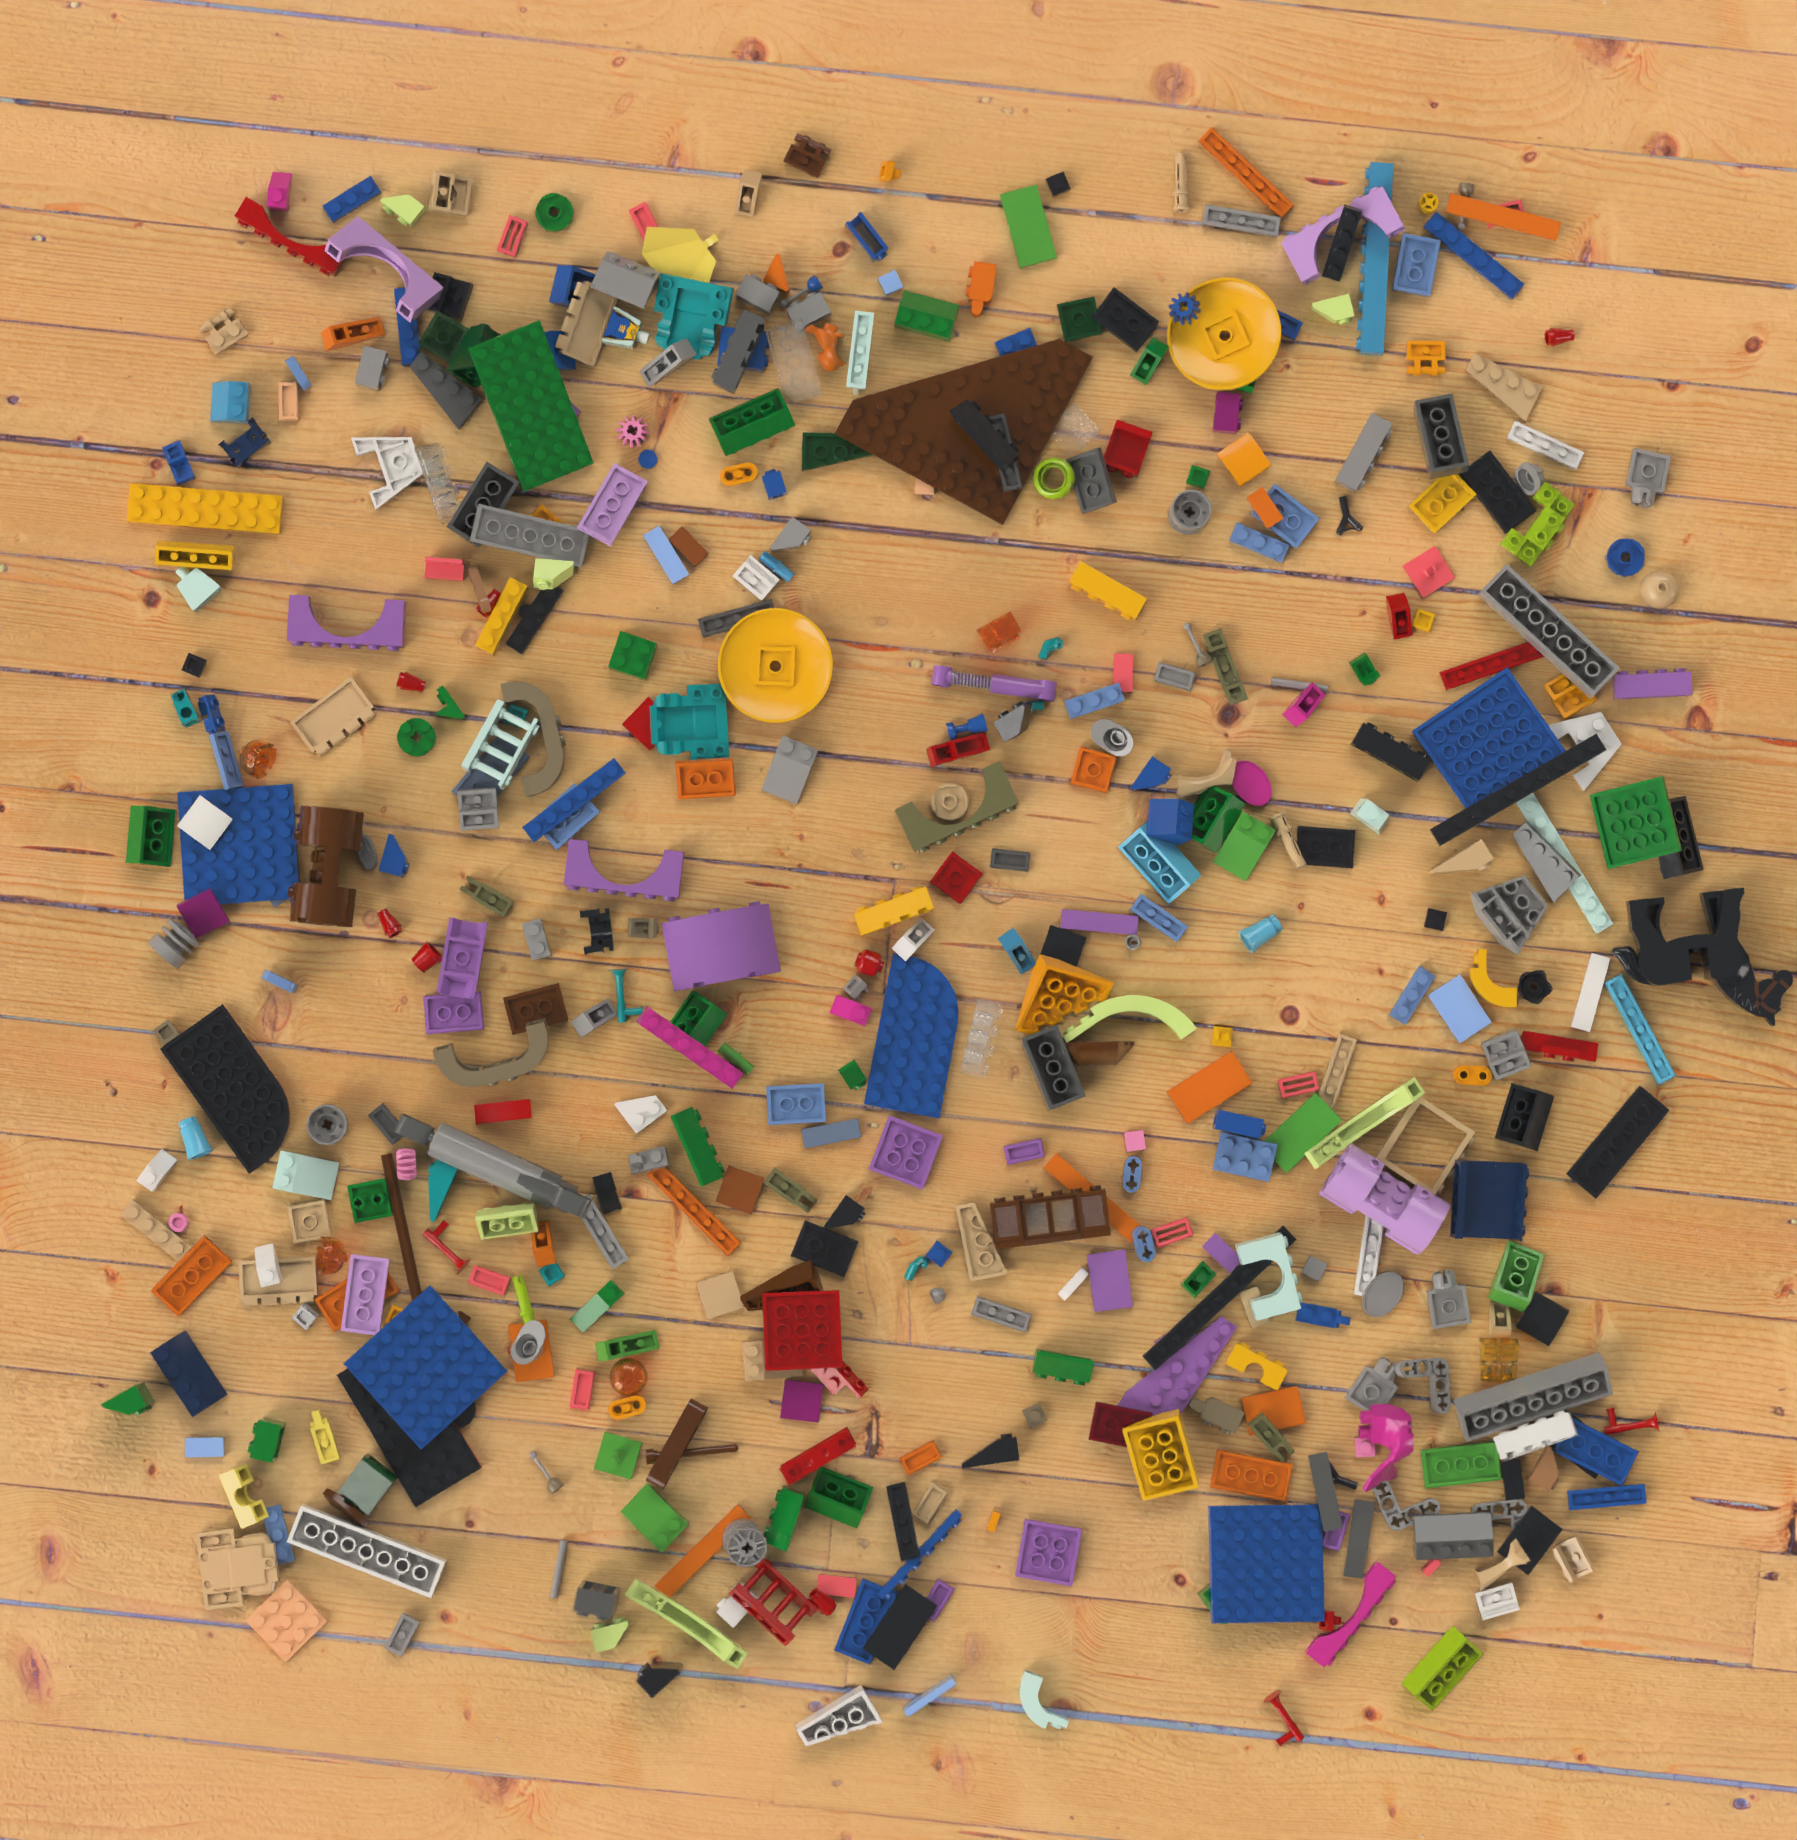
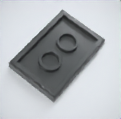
(1092, 481)

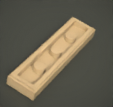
(1337, 1069)

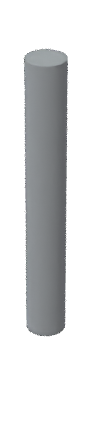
(1296, 684)
(558, 1569)

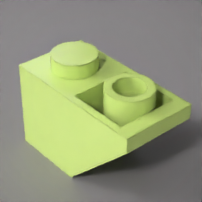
(404, 207)
(608, 1635)

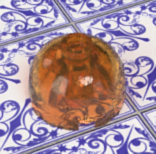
(257, 757)
(330, 1255)
(628, 1376)

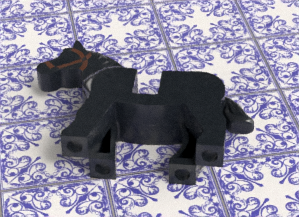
(1723, 956)

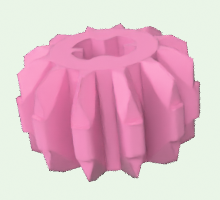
(629, 437)
(406, 1164)

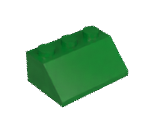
(926, 316)
(1214, 816)
(150, 836)
(698, 1017)
(1062, 1367)
(132, 1401)
(838, 1497)
(783, 1517)

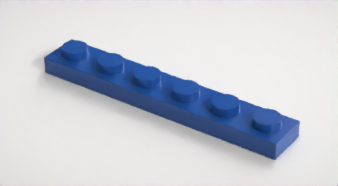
(1473, 255)
(574, 800)
(925, 1549)

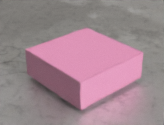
(1134, 1140)

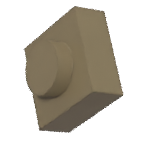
(166, 1032)
(1034, 1415)

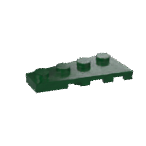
(828, 449)

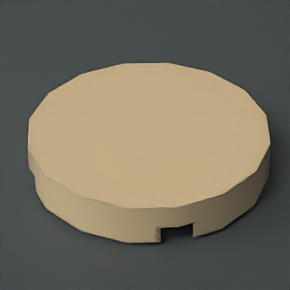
(949, 802)

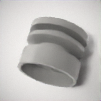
(1199, 509)
(174, 943)
(316, 1120)
(737, 1535)

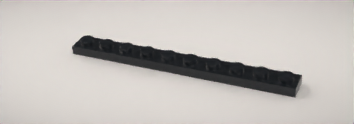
(1518, 790)
(1208, 1308)

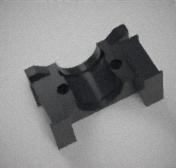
(599, 930)

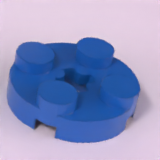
(1636, 557)

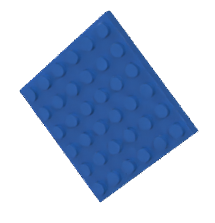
(1488, 739)
(255, 852)
(425, 1367)
(1266, 1564)

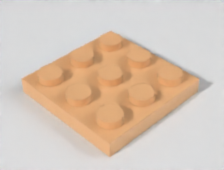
(286, 1620)

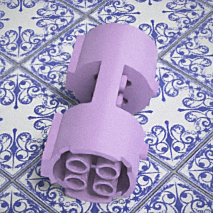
(1406, 1212)

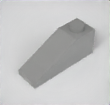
(667, 362)

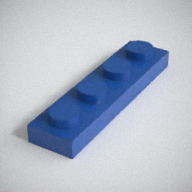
(407, 333)
(1606, 1496)

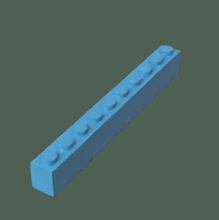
(1374, 270)

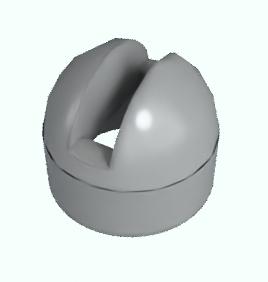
(1132, 937)
(938, 1295)

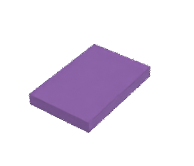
(453, 1014)
(1109, 1280)

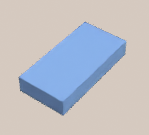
(205, 1447)

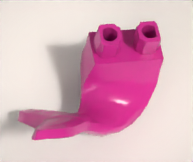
(1391, 1428)

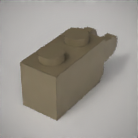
(1218, 1413)

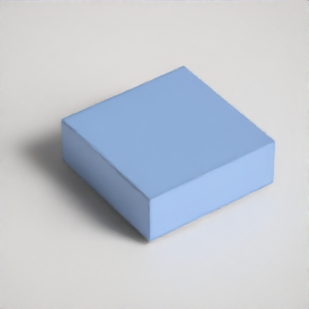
(890, 282)

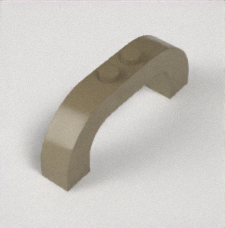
(547, 777)
(493, 1073)

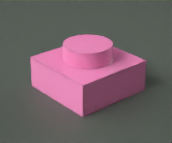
(1364, 1447)

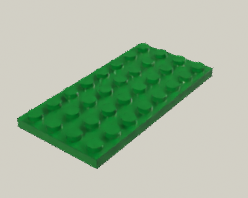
(530, 405)

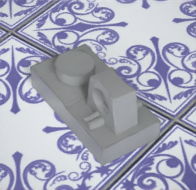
(648, 1160)

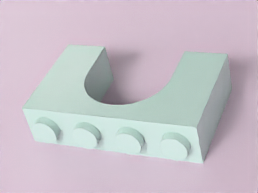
(1286, 1296)

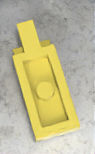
(323, 1438)

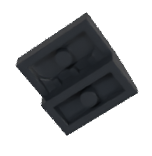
(453, 297)
(1542, 1318)

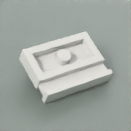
(756, 578)
(1497, 1601)

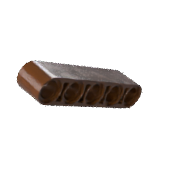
(676, 1444)

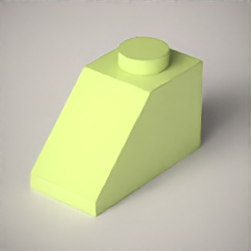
(1335, 309)
(551, 573)

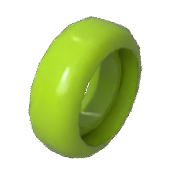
(1066, 487)

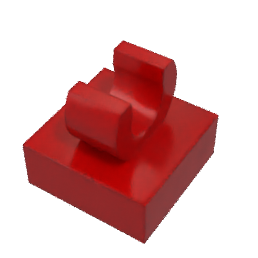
(1330, 1621)

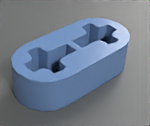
(298, 373)
(279, 981)
(1127, 1172)
(1139, 1245)

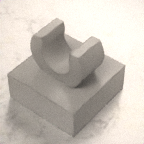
(855, 987)

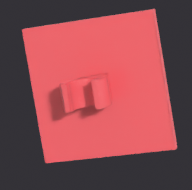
(1428, 571)

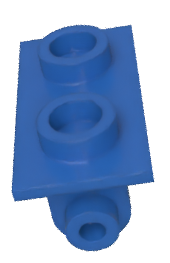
(210, 706)

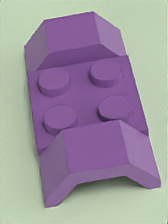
(462, 958)

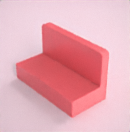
(444, 569)

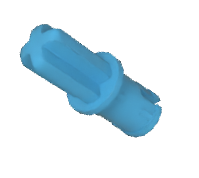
(776, 566)

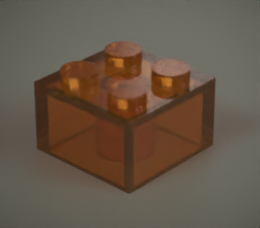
(999, 632)

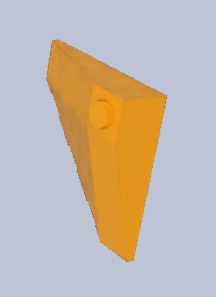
(1057, 991)

